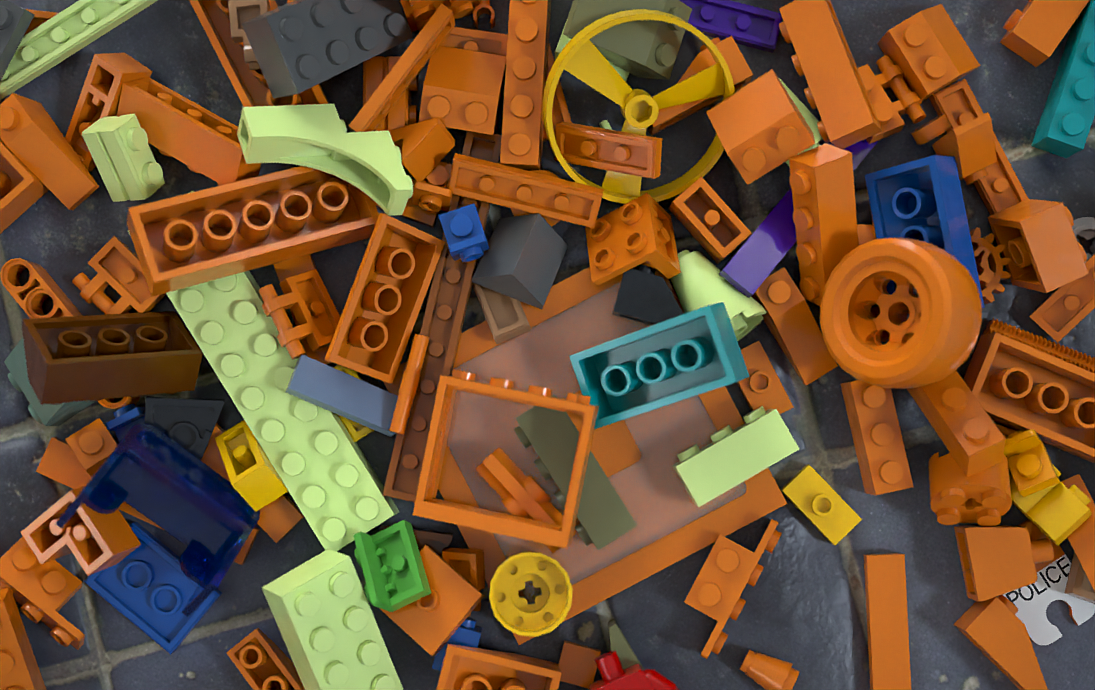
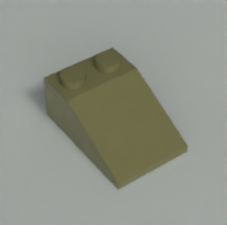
(636, 46)

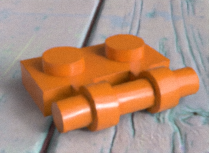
(890, 112)
(121, 270)
(312, 308)

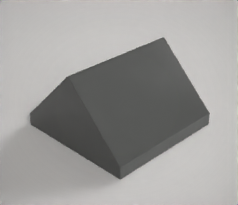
(522, 259)

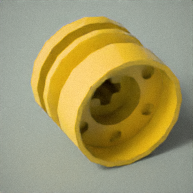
(548, 607)

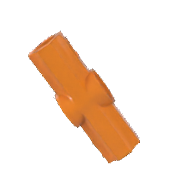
(519, 492)

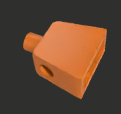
(999, 559)

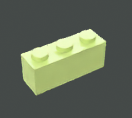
(734, 455)

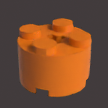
(969, 499)

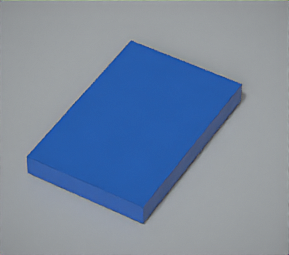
(152, 591)

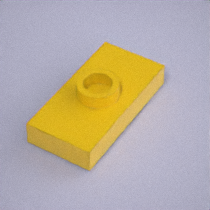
(821, 504)

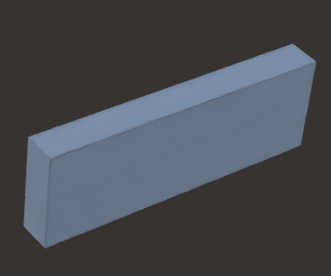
(343, 394)

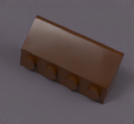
(109, 356)

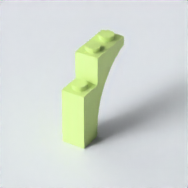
(319, 140)

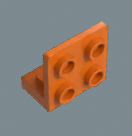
(630, 237)

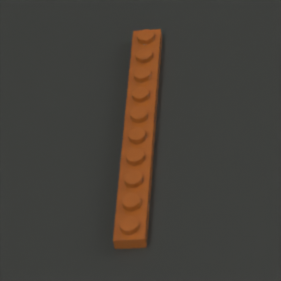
(443, 326)

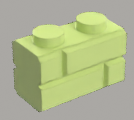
(123, 157)

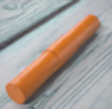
(409, 384)

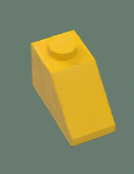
(249, 467)

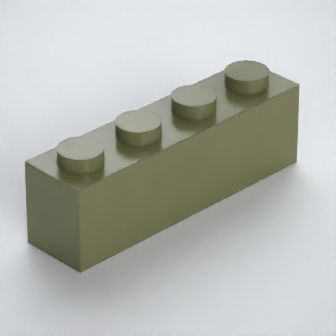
(555, 441)

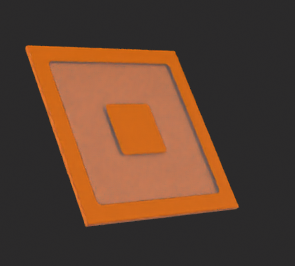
(631, 452)

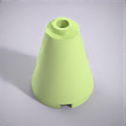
(702, 285)

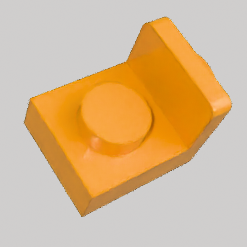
(1029, 462)

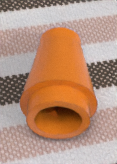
(769, 671)

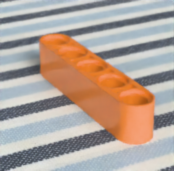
(31, 299)

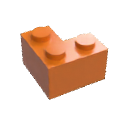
(92, 537)

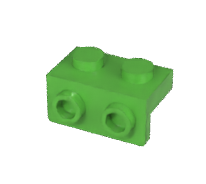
(391, 567)

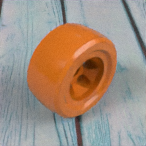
(942, 318)

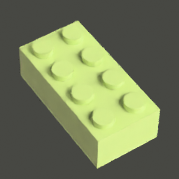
(330, 626)

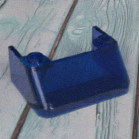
(179, 497)

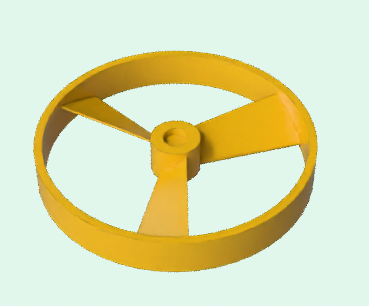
(636, 105)

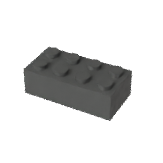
(322, 38)

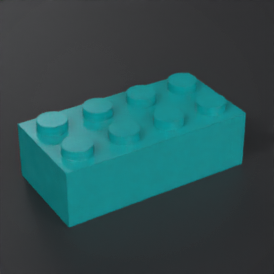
(660, 364)

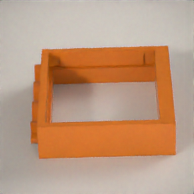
(546, 533)

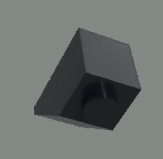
(645, 297)

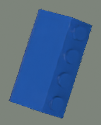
(923, 204)

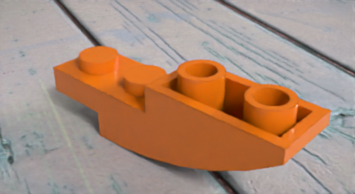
(264, 663)

